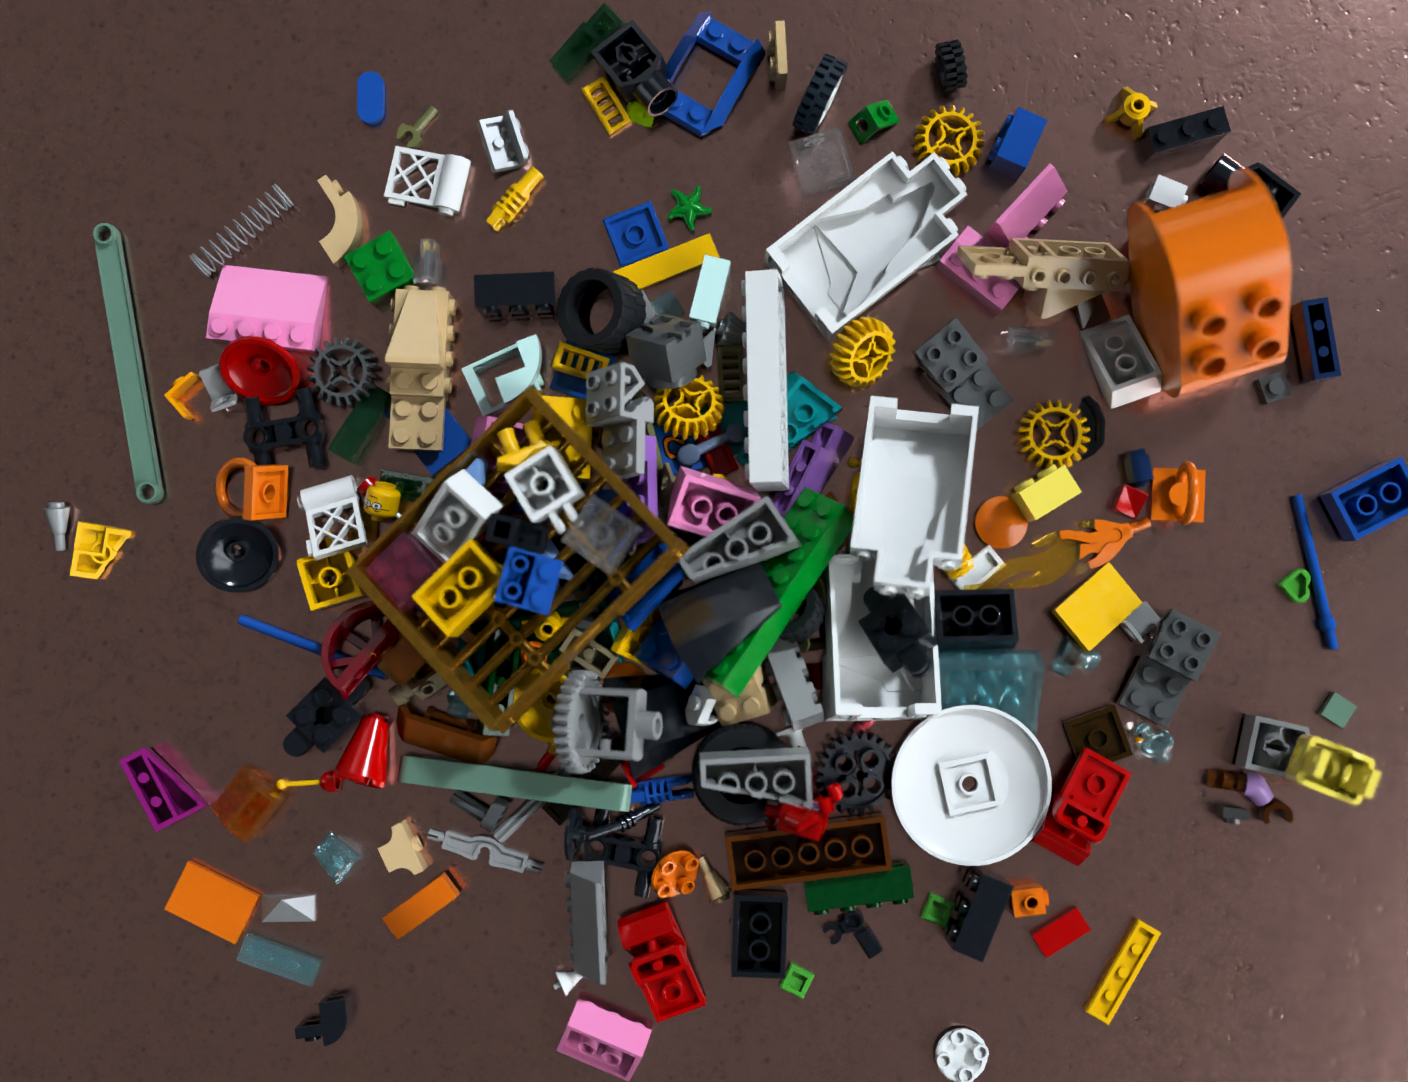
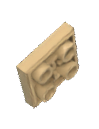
(777, 48)

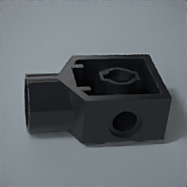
(636, 69)
(1282, 193)

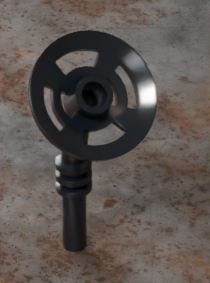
(579, 834)

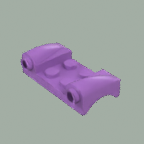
(644, 488)

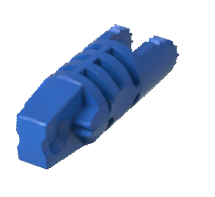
(660, 790)

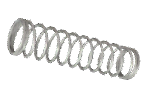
(206, 270)

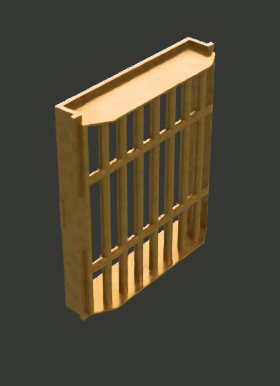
(434, 648)

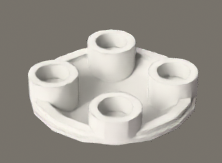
(961, 1055)

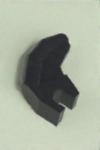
(1096, 422)

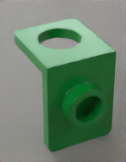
(877, 116)

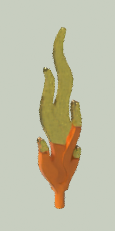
(1069, 549)

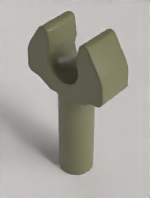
(416, 128)

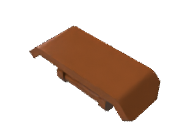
(444, 738)

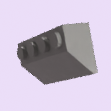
(588, 919)

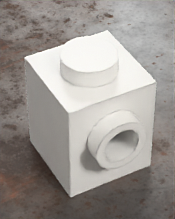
(1165, 194)

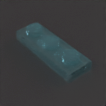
(279, 960)

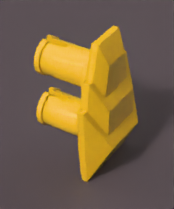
(513, 454)

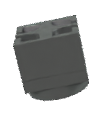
(667, 351)

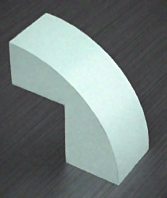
(516, 382)

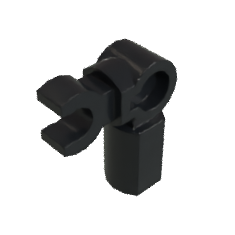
(854, 921)

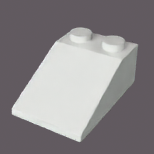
(1121, 361)
(455, 515)

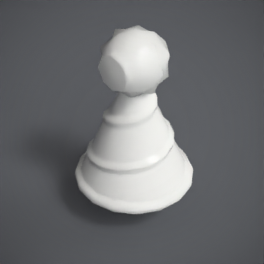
(567, 981)

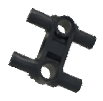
(284, 431)
(627, 850)

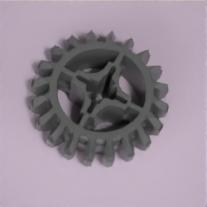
(334, 380)

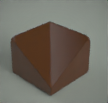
(1092, 312)

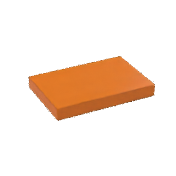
(212, 902)

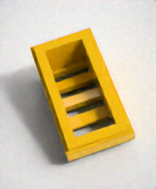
(608, 91)
(582, 354)

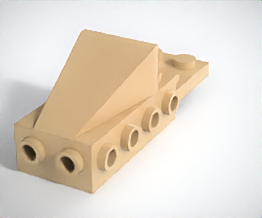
(1051, 271)
(420, 367)

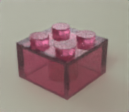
(403, 569)

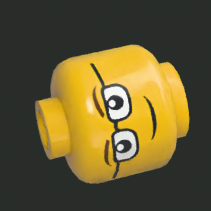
(382, 501)

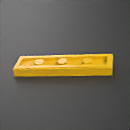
(669, 262)
(1122, 971)

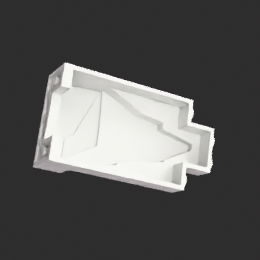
(867, 239)
(913, 494)
(853, 675)

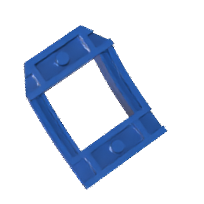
(728, 45)

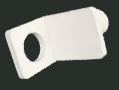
(794, 737)

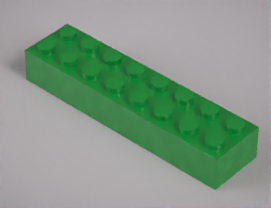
(820, 529)

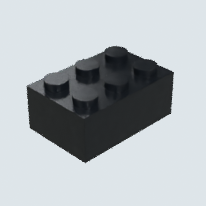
(516, 294)
(976, 619)
(978, 913)
(759, 934)

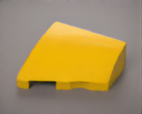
(94, 548)

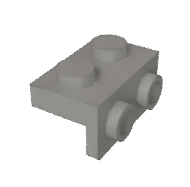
(503, 142)

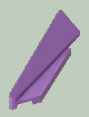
(814, 464)

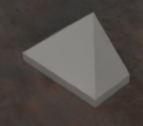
(289, 908)

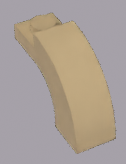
(348, 222)

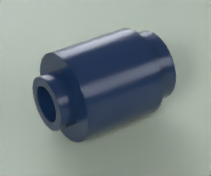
(1137, 468)

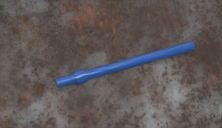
(1325, 622)
(297, 641)

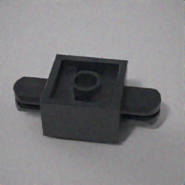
(897, 633)
(323, 718)

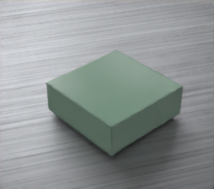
(1337, 710)

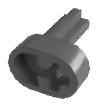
(487, 816)

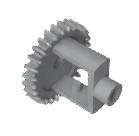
(580, 722)

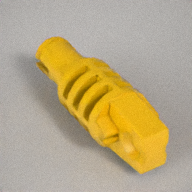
(513, 199)

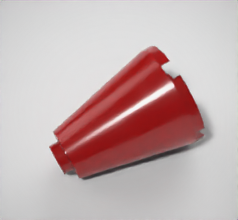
(366, 754)

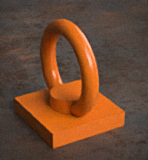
(263, 490)
(1177, 494)

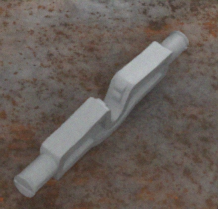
(499, 854)

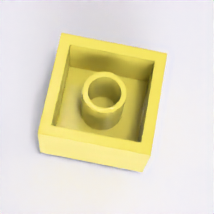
(1046, 493)

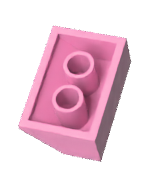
(1030, 208)
(992, 291)
(706, 502)
(604, 1040)

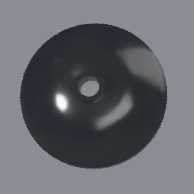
(236, 569)

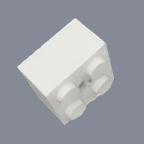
(561, 493)

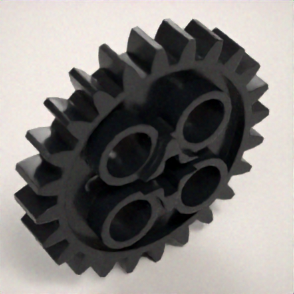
(879, 768)

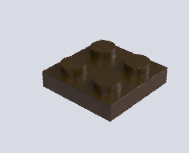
(1099, 732)

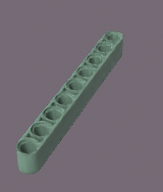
(515, 783)

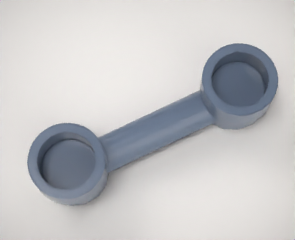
(690, 453)

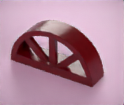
(367, 658)

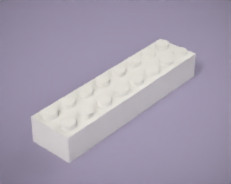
(765, 381)

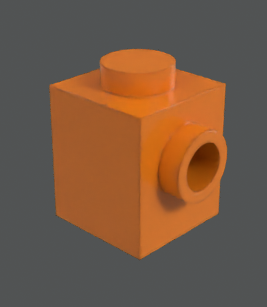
(1028, 900)

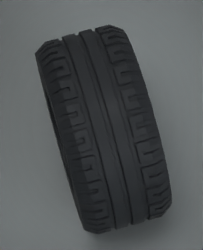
(719, 803)

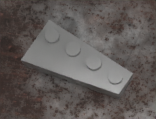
(739, 543)
(793, 685)
(764, 773)

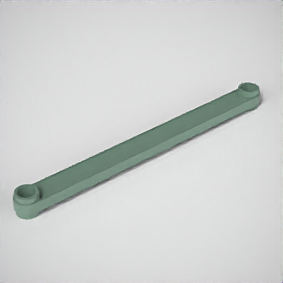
(128, 363)

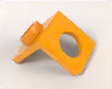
(178, 388)

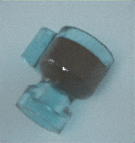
(1071, 654)

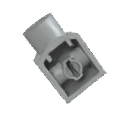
(1267, 744)

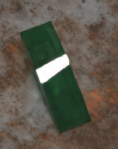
(576, 50)
(361, 425)

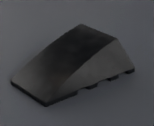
(717, 616)
(671, 702)

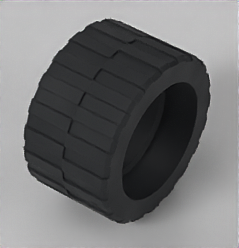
(576, 303)

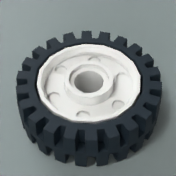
(820, 94)

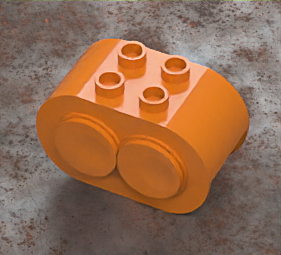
(1211, 285)

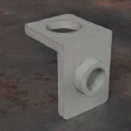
(217, 388)
(1140, 622)

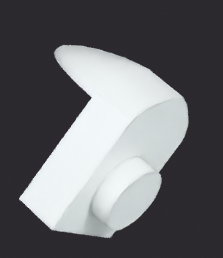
(700, 707)

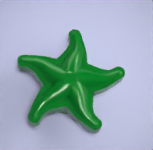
(688, 207)

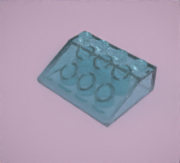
(994, 679)

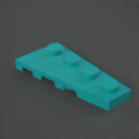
(807, 411)

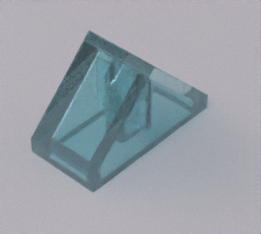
(336, 858)

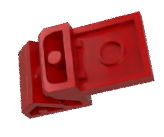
(1082, 807)
(660, 962)

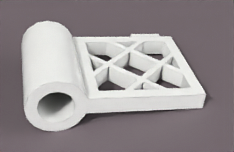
(446, 188)
(331, 500)

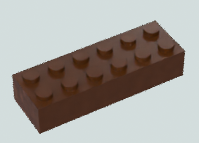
(778, 857)

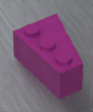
(160, 789)

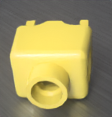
(1332, 770)

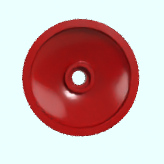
(259, 369)

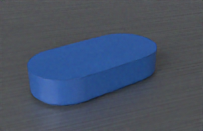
(371, 98)

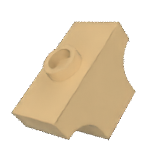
(403, 850)

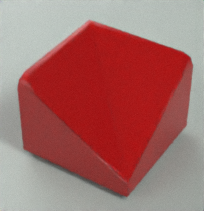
(1129, 501)

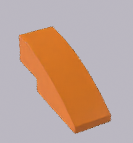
(421, 906)

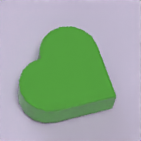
(1295, 585)

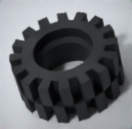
(951, 65)

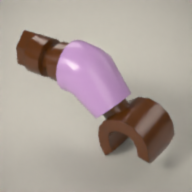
(1252, 786)

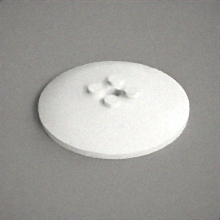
(1009, 790)

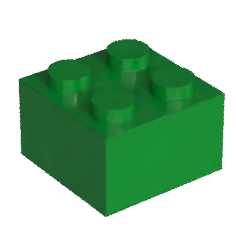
(381, 268)

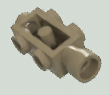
(423, 684)

